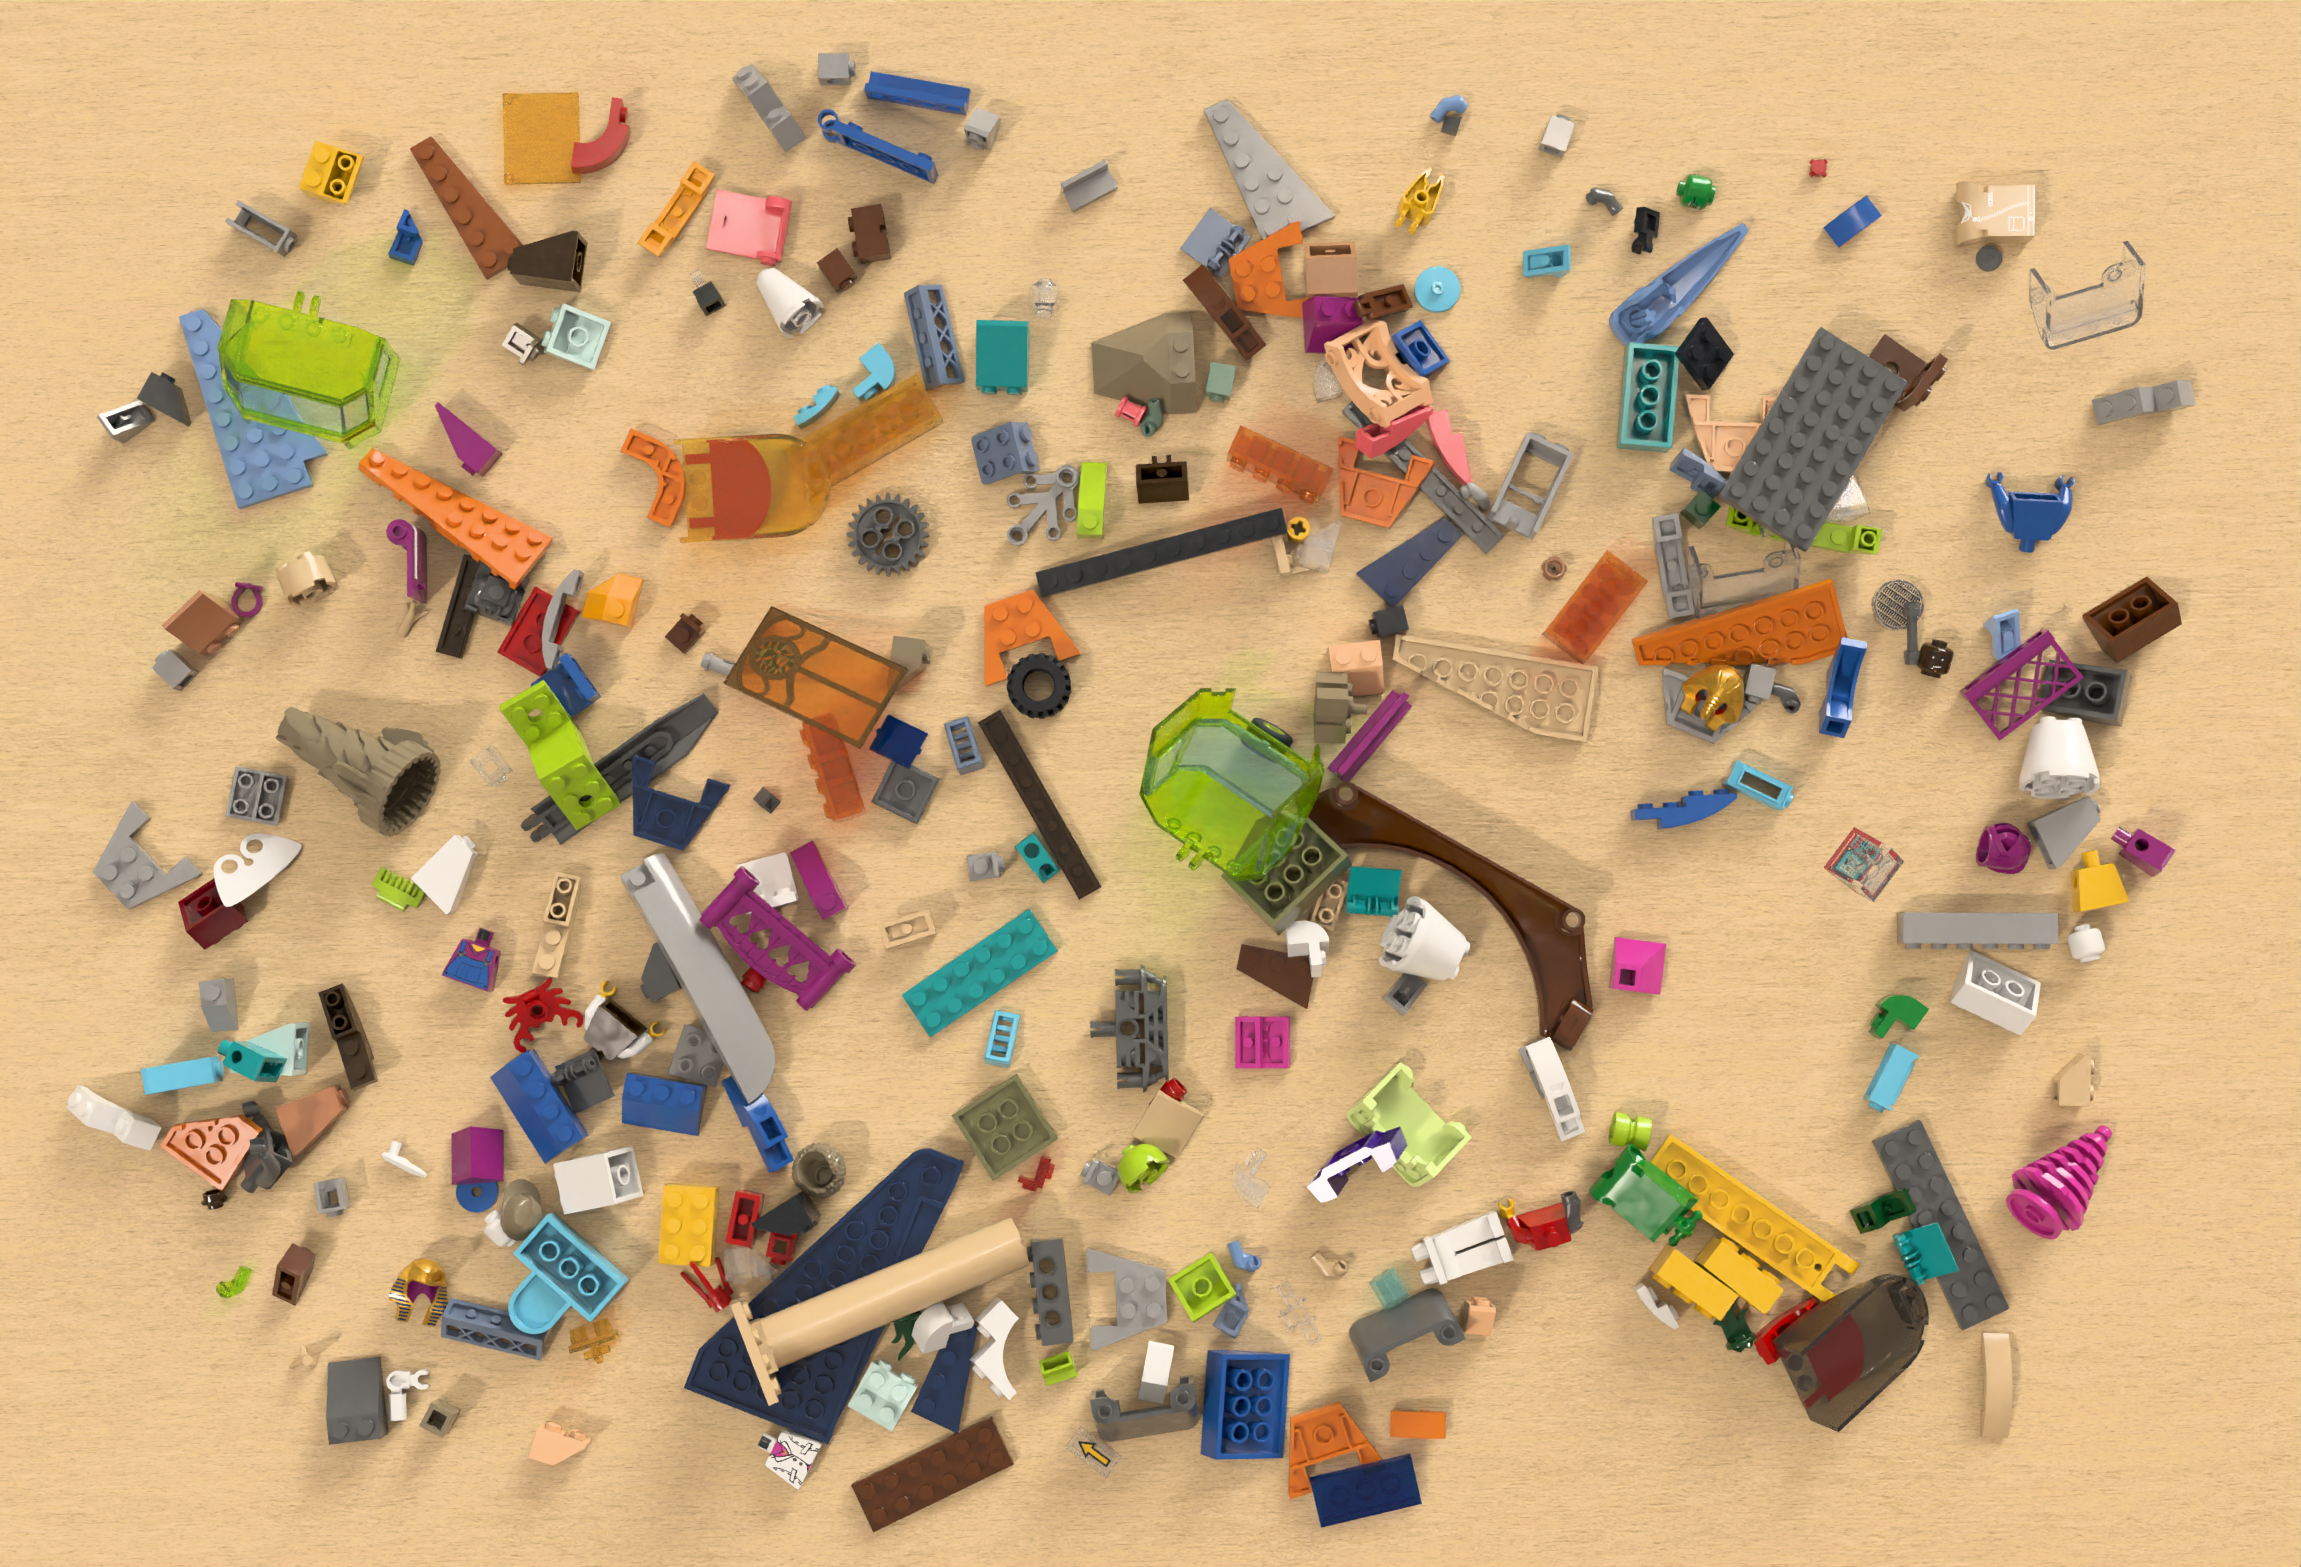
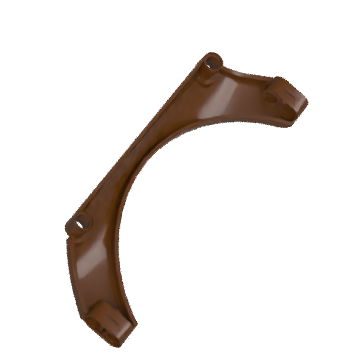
(1532, 914)

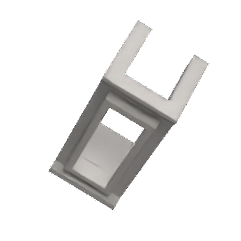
(284, 245)

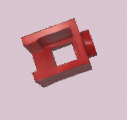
(781, 1258)

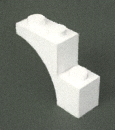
(108, 1117)
(988, 1361)

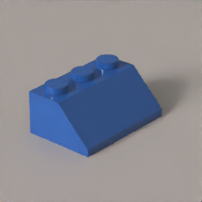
(663, 1103)

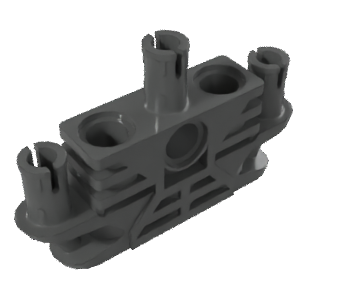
(1154, 1028)

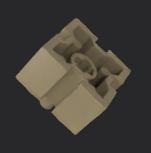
(1334, 707)

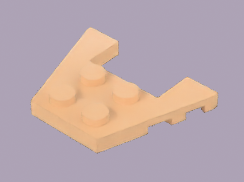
(1722, 441)

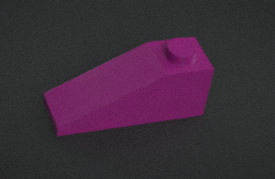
(468, 445)
(818, 881)

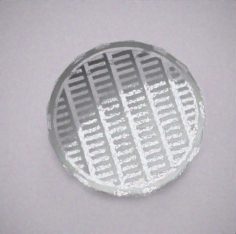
(1890, 600)

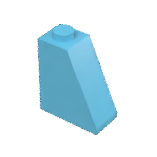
(182, 1075)

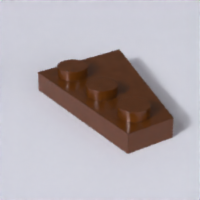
(1277, 971)

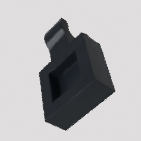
(1646, 226)

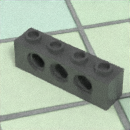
(1062, 1330)

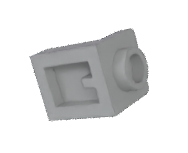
(985, 866)
(1100, 1176)

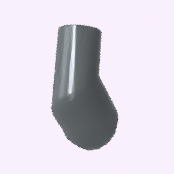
(1606, 197)
(1787, 696)

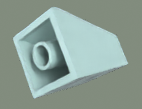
(290, 1042)

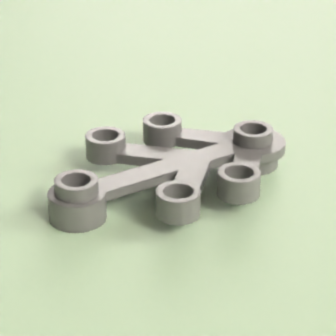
(1045, 502)

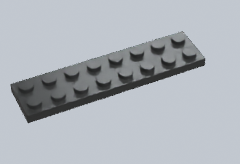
(1915, 1165)

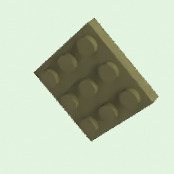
(1004, 1127)

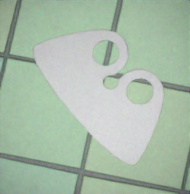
(267, 863)

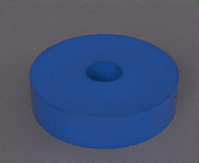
(473, 1203)

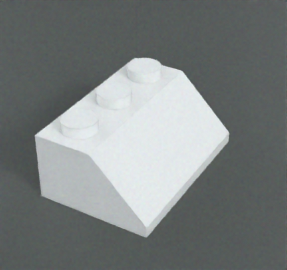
(1996, 993)

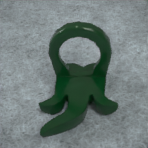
(905, 1326)
(1737, 1331)

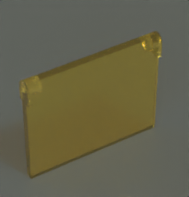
(540, 137)

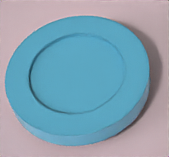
(1437, 289)

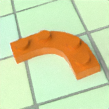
(669, 473)

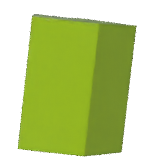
(1057, 1368)

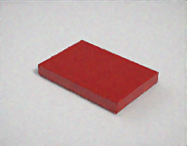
(524, 638)

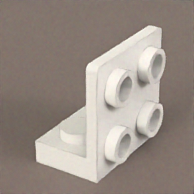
(775, 879)

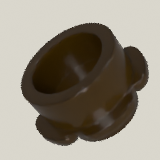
(214, 1199)

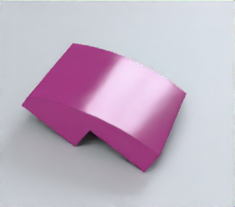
(1262, 1042)

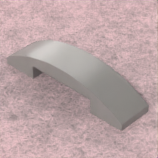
(1671, 565)
(571, 587)

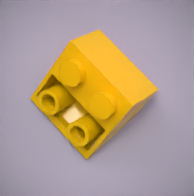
(330, 173)

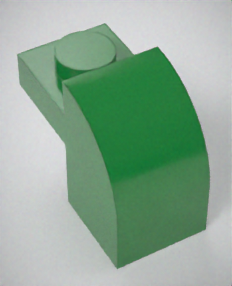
(1897, 1008)

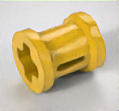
(1305, 527)

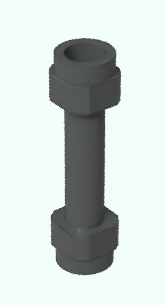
(1911, 611)

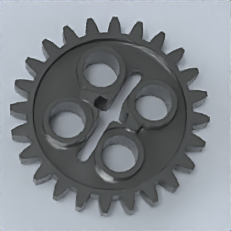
(867, 523)

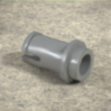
(716, 664)

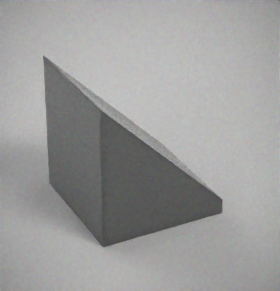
(1451, 125)
(766, 800)

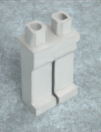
(1448, 1263)

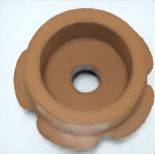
(1553, 561)

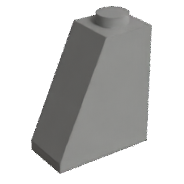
(2064, 829)

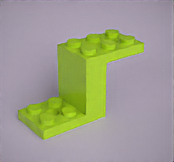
(560, 755)

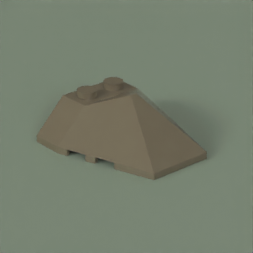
(1149, 363)

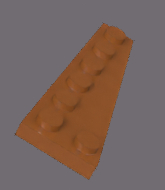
(476, 221)

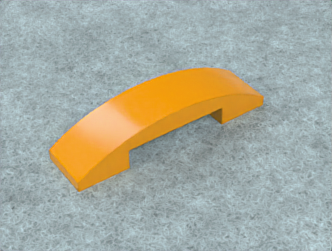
(678, 211)

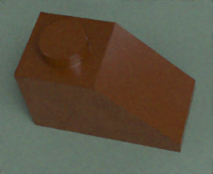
(293, 1273)

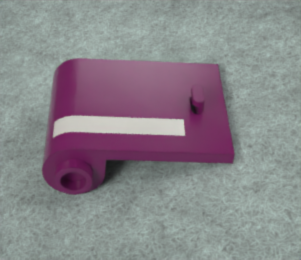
(415, 542)

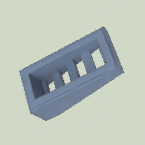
(969, 766)

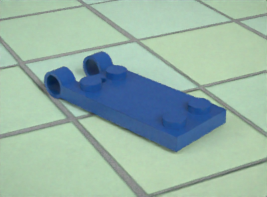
(854, 138)

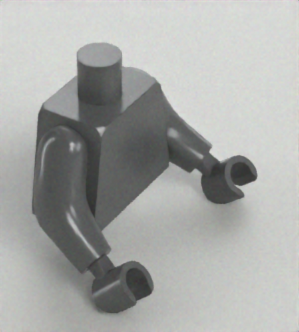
(267, 1156)

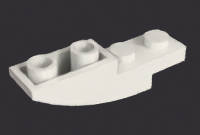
(1556, 1089)

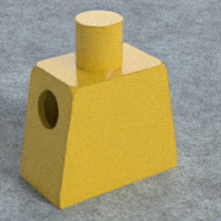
(2096, 884)

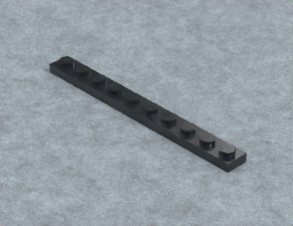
(1162, 552)

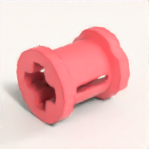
(1131, 411)

